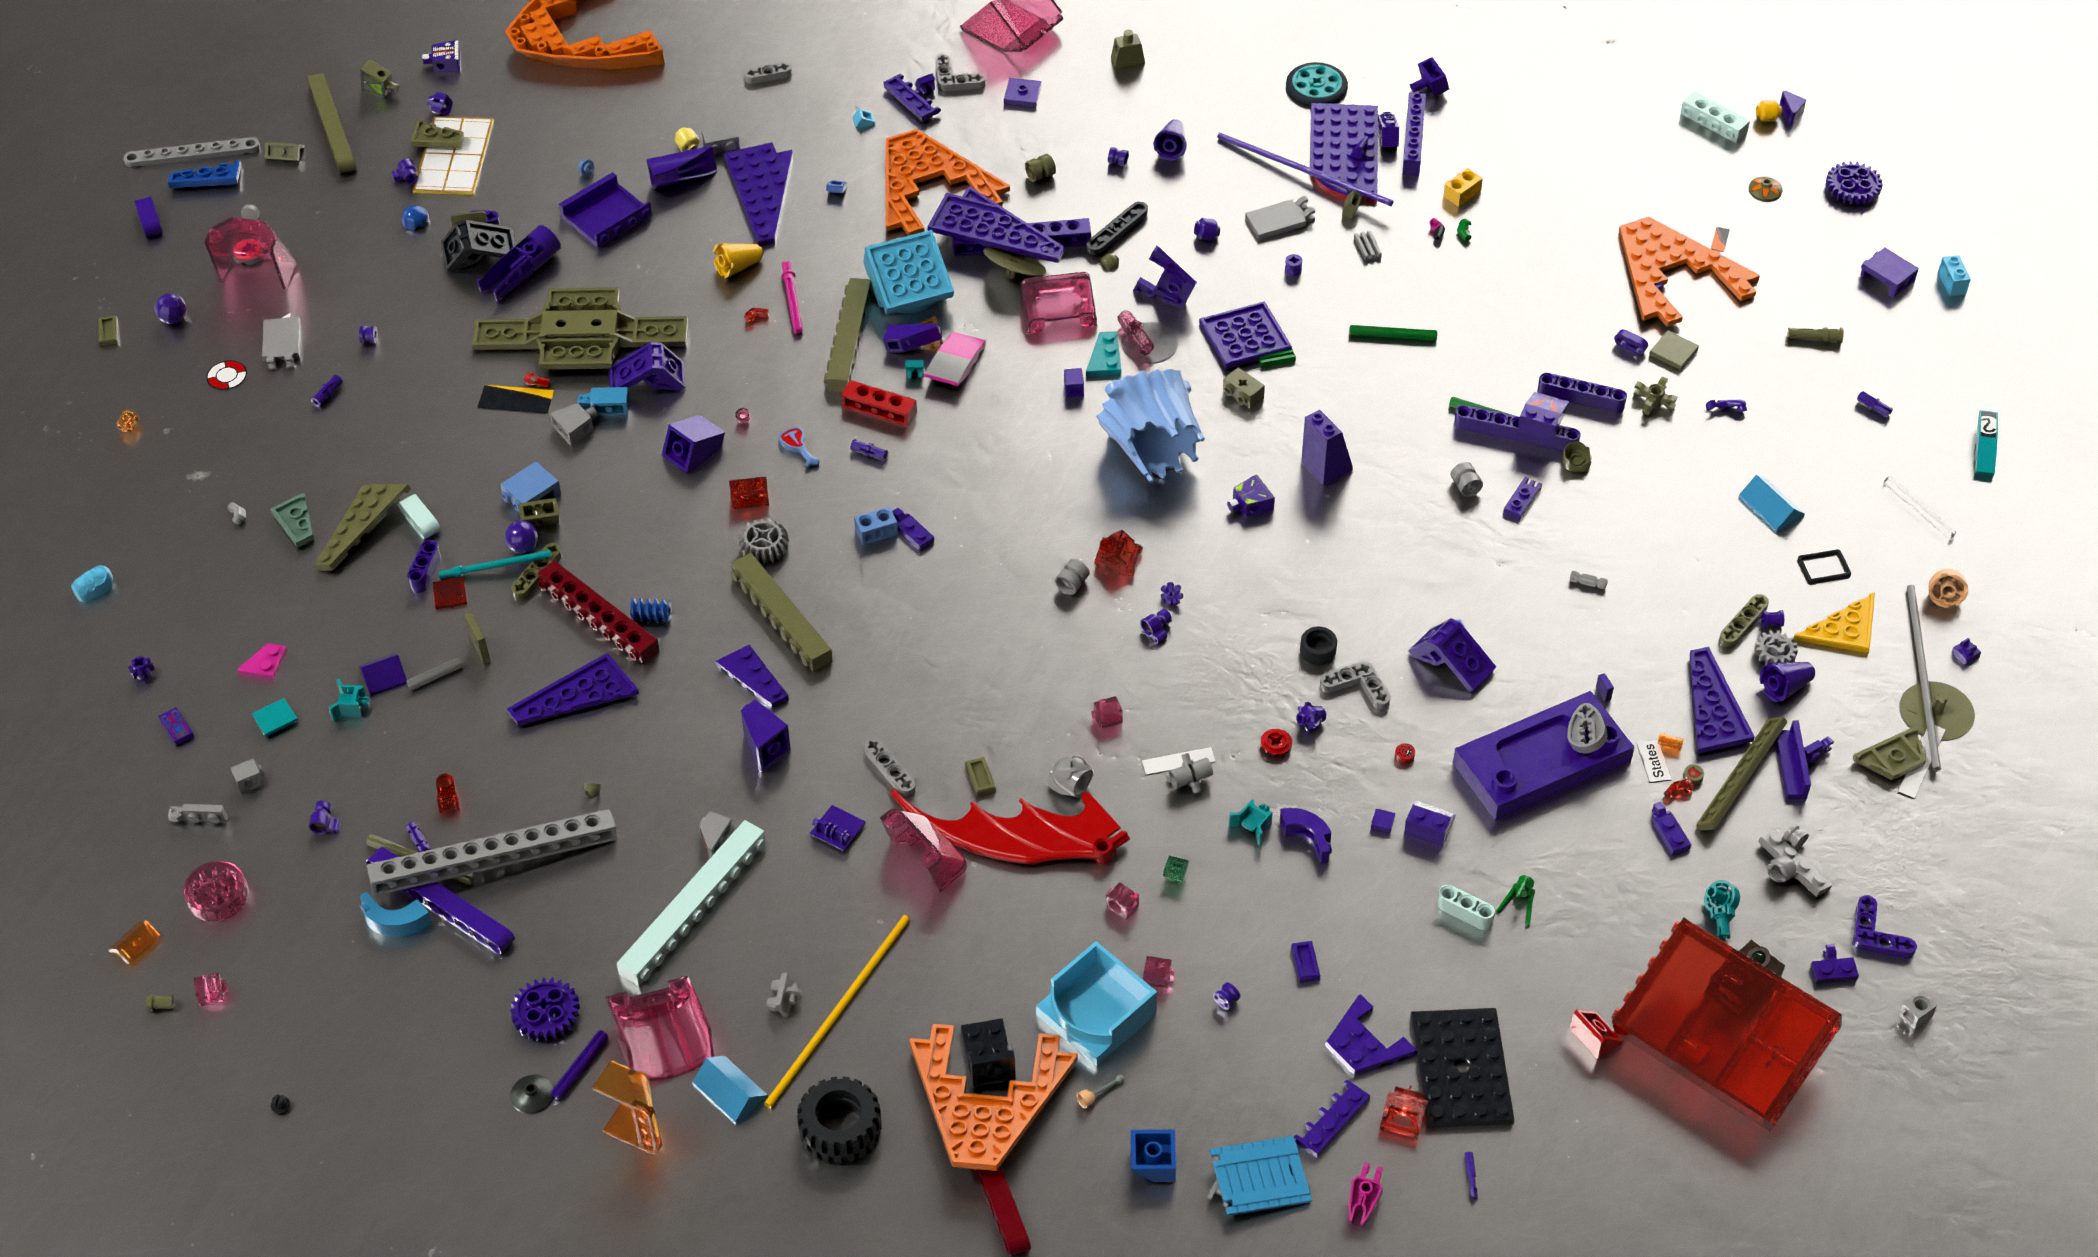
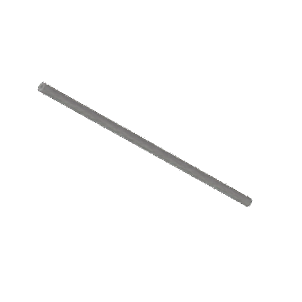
(1924, 678)

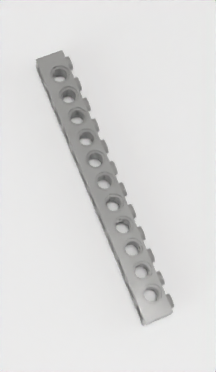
(491, 852)

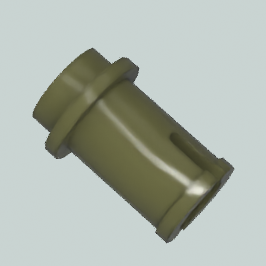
(159, 1002)

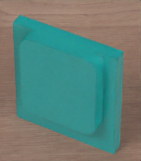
(274, 717)

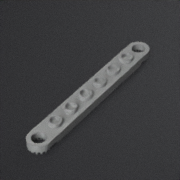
(191, 152)

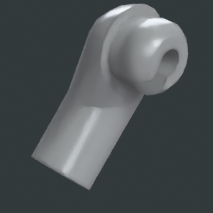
(239, 512)

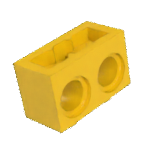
(1462, 187)

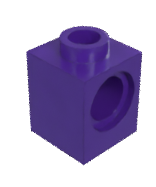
(1074, 382)

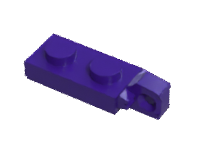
(912, 529)
(1669, 829)

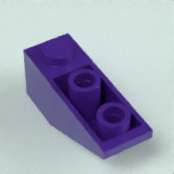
(1388, 129)
(910, 336)

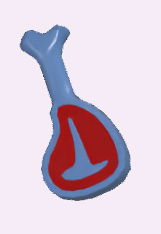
(793, 441)

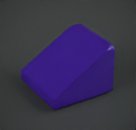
(1360, 149)

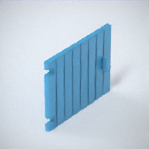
(1261, 1175)

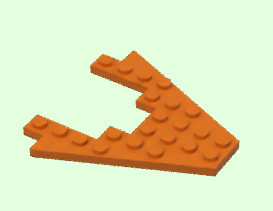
(917, 158)
(1656, 248)
(978, 1127)

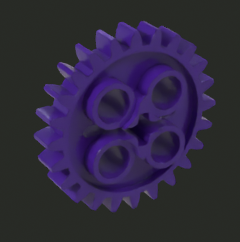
(1854, 182)
(544, 1009)

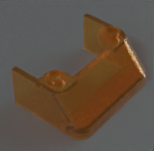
(638, 1120)

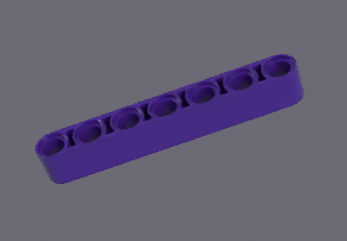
(1506, 427)

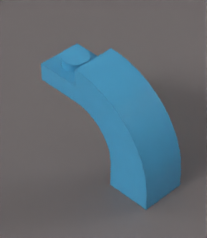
(395, 922)

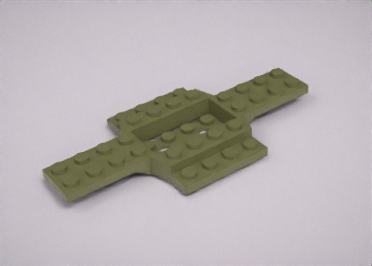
(579, 310)

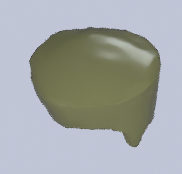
(1576, 457)

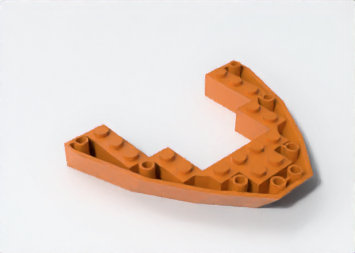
(539, 39)

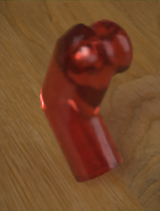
(754, 313)
(1678, 785)

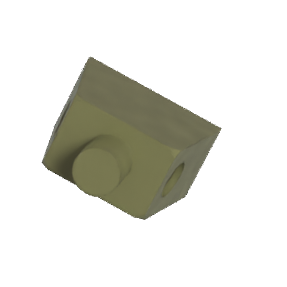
(1127, 50)

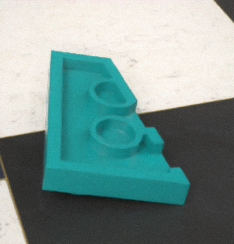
(1105, 356)

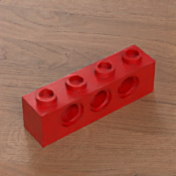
(879, 403)

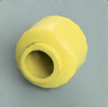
(686, 139)

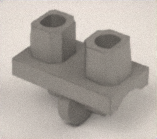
(787, 994)

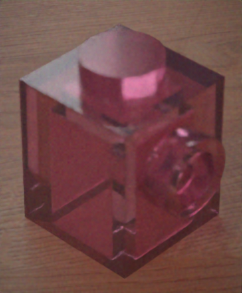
(1107, 712)
(1158, 972)

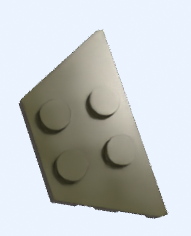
(1894, 755)

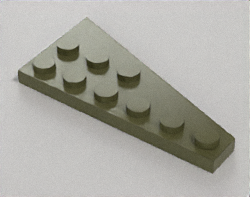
(361, 517)

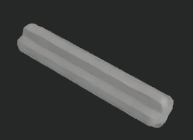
(434, 673)

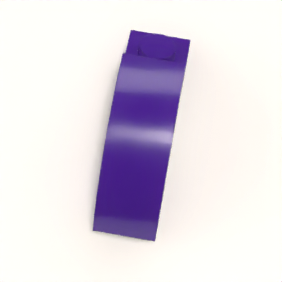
(1310, 826)

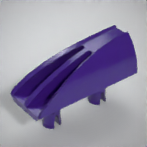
(681, 166)

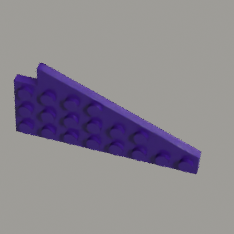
(761, 184)

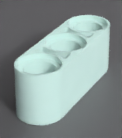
(419, 516)
(1475, 908)

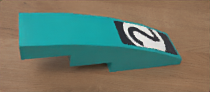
(1986, 443)

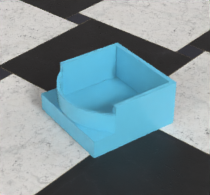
(907, 273)
(1097, 1003)

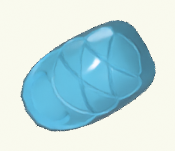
(93, 583)

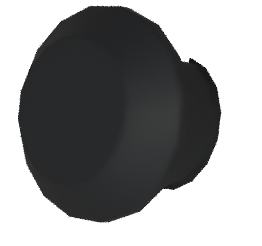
(280, 1104)

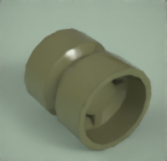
(1040, 167)

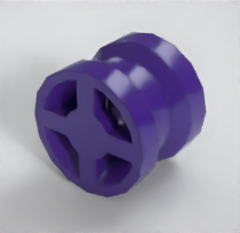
(1293, 264)
(368, 334)
(1226, 995)

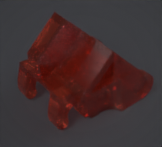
(1112, 550)
(1407, 1104)

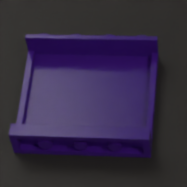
(603, 210)

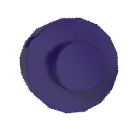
(437, 101)

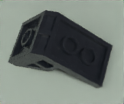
(472, 240)
(988, 1052)

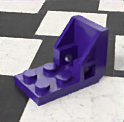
(644, 362)
(1456, 647)

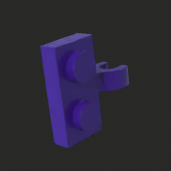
(1832, 968)

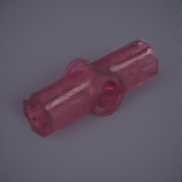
(1135, 332)

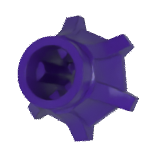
(1310, 716)

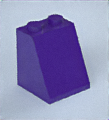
(691, 442)
(764, 734)

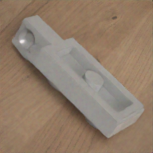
(197, 813)

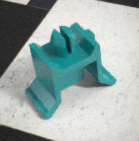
(349, 701)
(1252, 818)

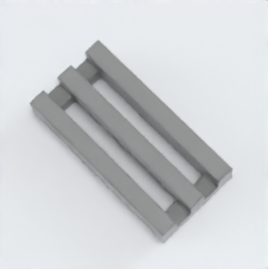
(1365, 236)

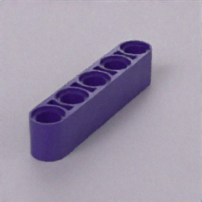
(1582, 392)

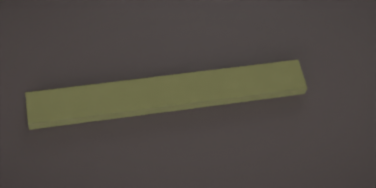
(1741, 774)

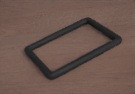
(1820, 554)

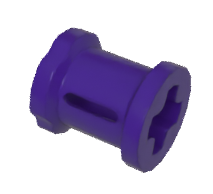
(1772, 618)

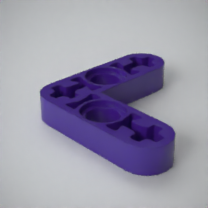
(1869, 933)

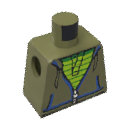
(377, 80)

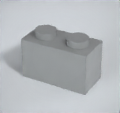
(721, 138)

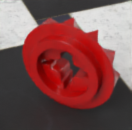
(1276, 735)

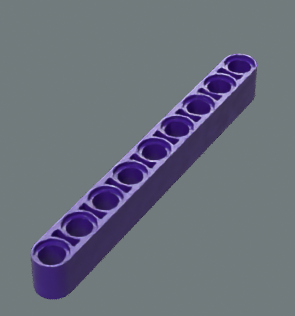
(456, 910)

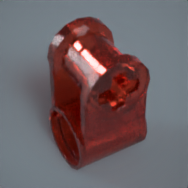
(447, 796)

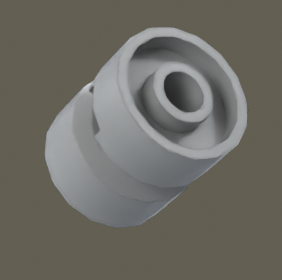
(1466, 479)
(1072, 576)

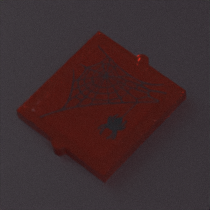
(449, 593)

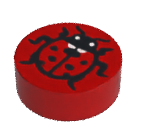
(1405, 753)

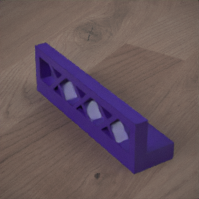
(1793, 762)

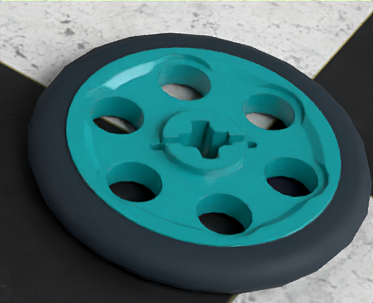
(1316, 83)

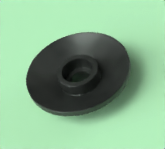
(531, 1101)

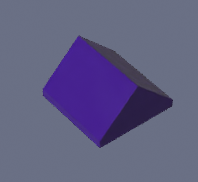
(383, 674)

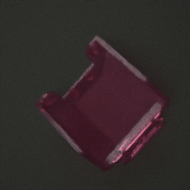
(247, 239)

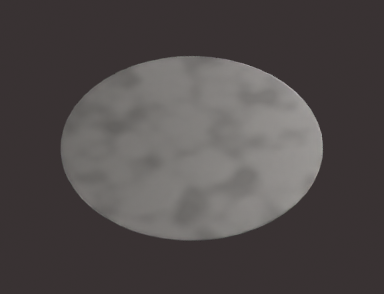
(1162, 337)

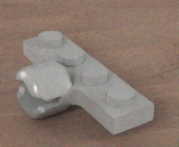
(1790, 865)

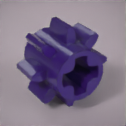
(141, 668)

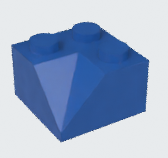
(1154, 1154)

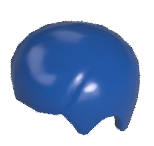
(414, 216)

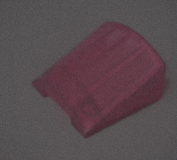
(662, 1030)

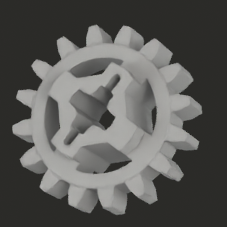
(1774, 648)

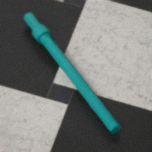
(458, 571)

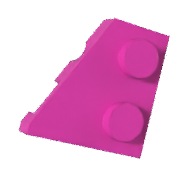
(264, 663)

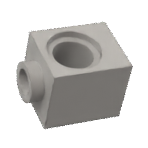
(247, 775)
(1914, 1016)

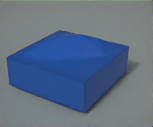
(836, 186)

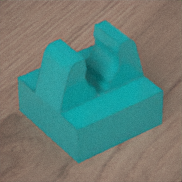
(915, 365)

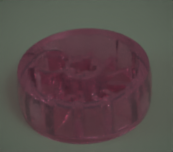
(216, 891)

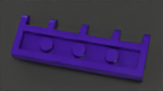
(909, 98)
(1333, 1120)

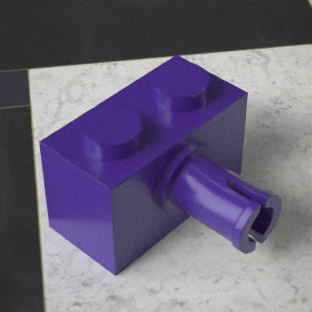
(1431, 77)

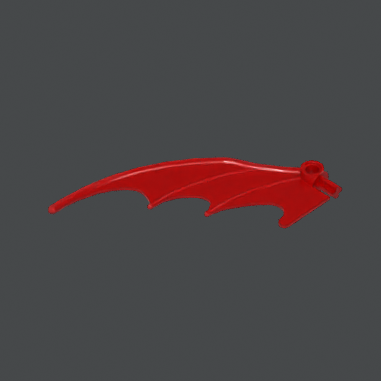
(1033, 834)

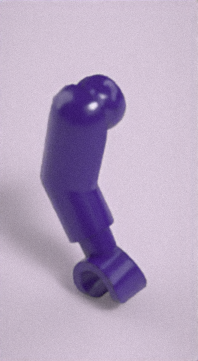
(1727, 403)

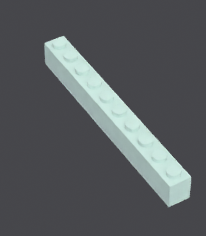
(691, 903)

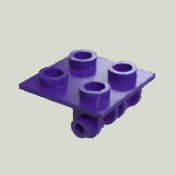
(837, 827)

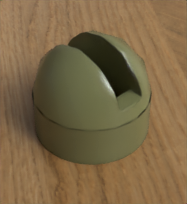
(592, 789)

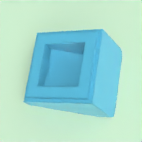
(863, 118)

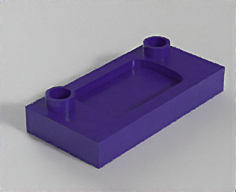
(1536, 759)

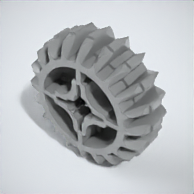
(763, 536)

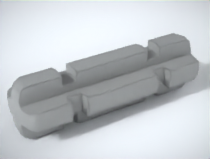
(1588, 579)

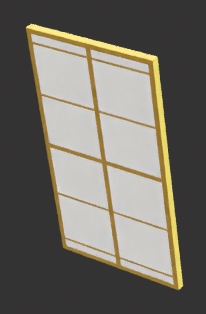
(455, 169)

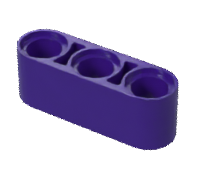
(148, 216)
(424, 566)

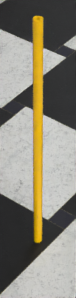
(836, 1012)

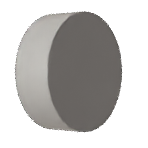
(250, 212)

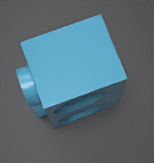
(1954, 275)

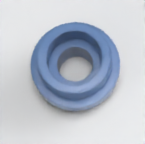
(586, 167)

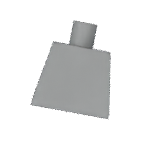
(573, 422)

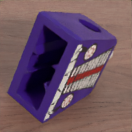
(444, 57)

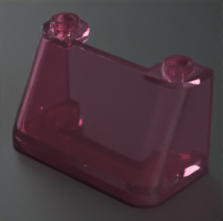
(1057, 299)
(940, 857)

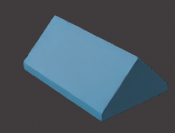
(1770, 503)
(728, 1087)

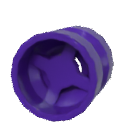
(1118, 156)

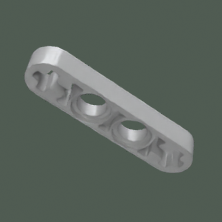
(892, 765)

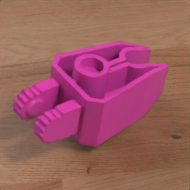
(1365, 1194)

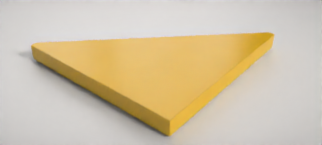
(1843, 629)

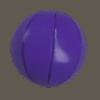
(170, 308)
(521, 537)

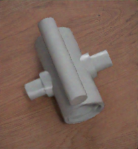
(1190, 773)

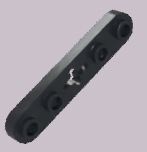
(1109, 235)

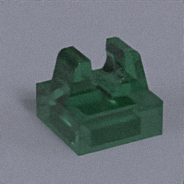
(1175, 869)

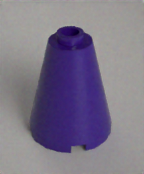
(1171, 141)
(1785, 679)

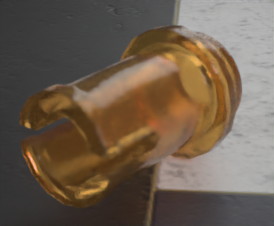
(1670, 741)

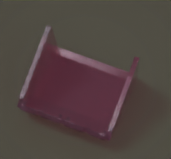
(1013, 23)

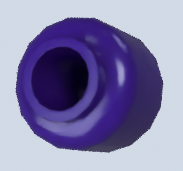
(1206, 229)

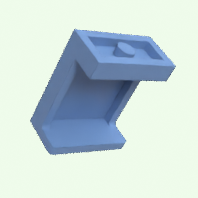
(529, 485)

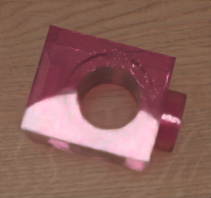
(1122, 900)
(210, 989)

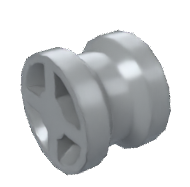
(1795, 836)

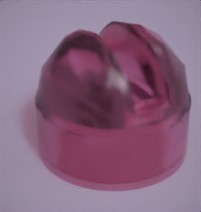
(743, 412)

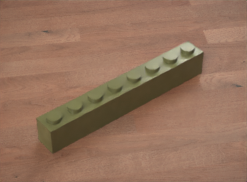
(848, 335)
(781, 612)

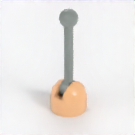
(1087, 1097)

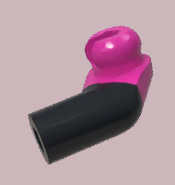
(1438, 228)

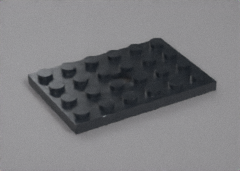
(1454, 1096)

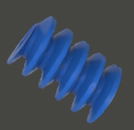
(650, 611)

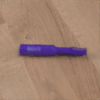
(1471, 1173)

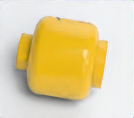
(1768, 110)

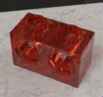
(749, 492)

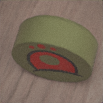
(1694, 773)

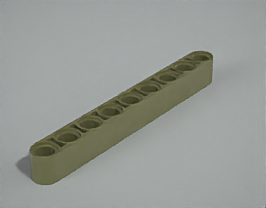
(331, 123)

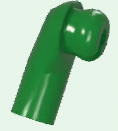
(1462, 229)

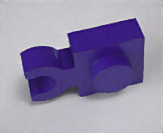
(1815, 749)

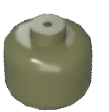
(1110, 261)

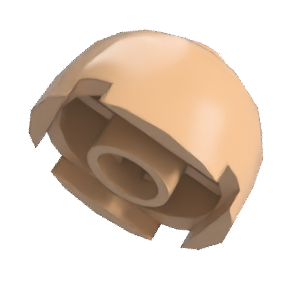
(1948, 588)

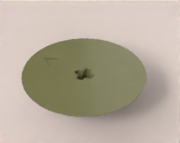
(1014, 262)
(1950, 709)

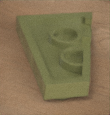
(431, 136)

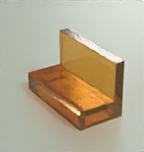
(135, 941)

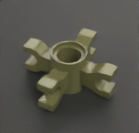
(1655, 395)

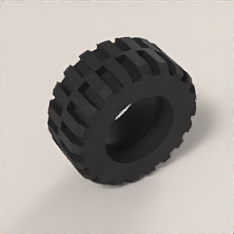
(845, 1143)

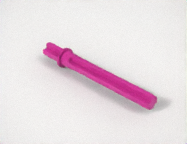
(788, 277)

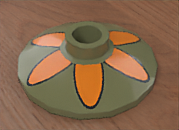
(1765, 188)

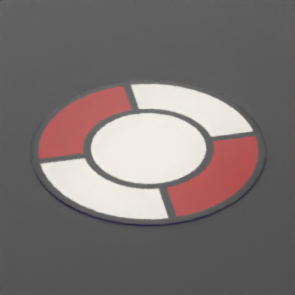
(226, 374)

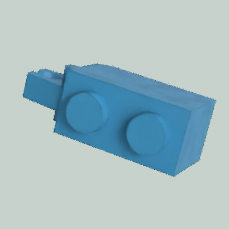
(606, 401)

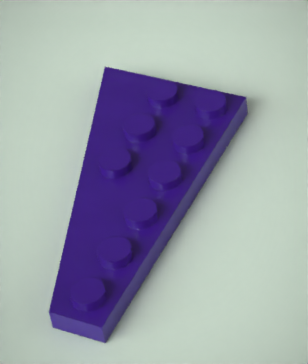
(585, 687)
(1716, 711)

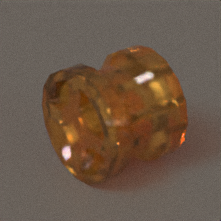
(127, 420)

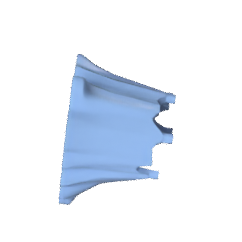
(1152, 420)

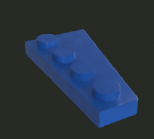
(206, 176)

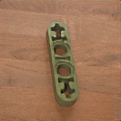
(533, 569)
(1745, 621)

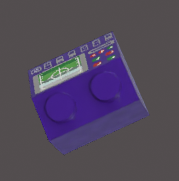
(1429, 823)

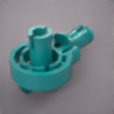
(1726, 905)

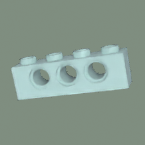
(1715, 117)

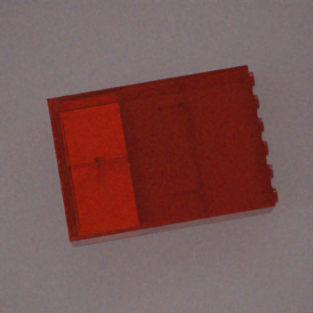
(1726, 1023)

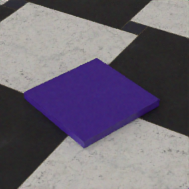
(1244, 331)

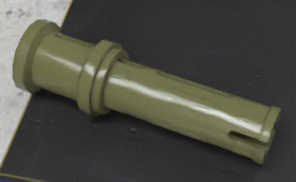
(1824, 334)

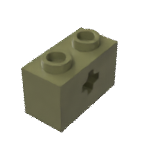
(1243, 388)
(539, 512)

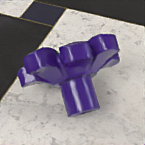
(1171, 593)

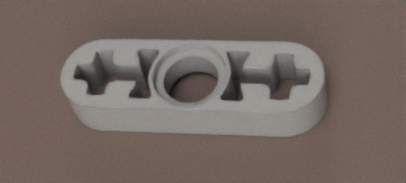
(783, 71)

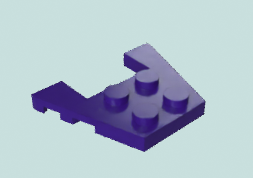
(1174, 284)
(1358, 1046)

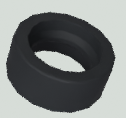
(1316, 656)

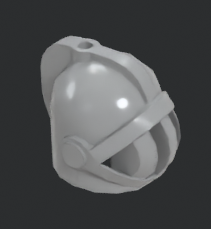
(1070, 776)

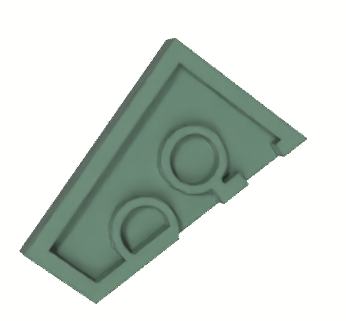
(295, 519)

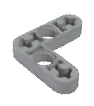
(946, 80)
(1362, 678)

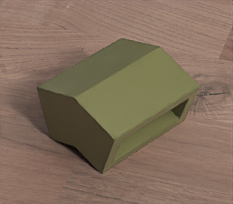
(1351, 204)

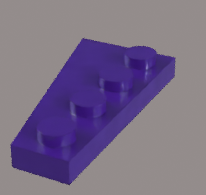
(753, 674)

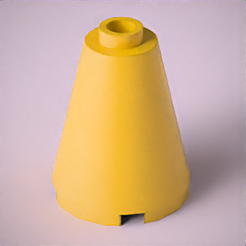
(735, 257)

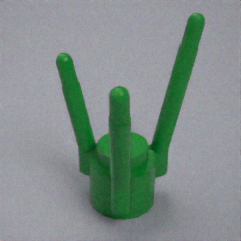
(1522, 888)

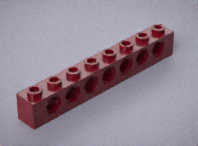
(598, 612)

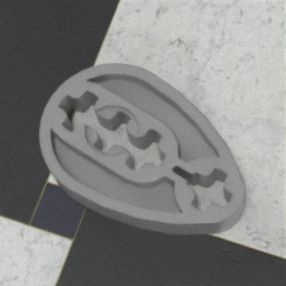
(1577, 727)

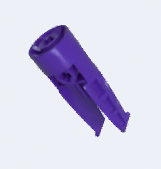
(522, 261)

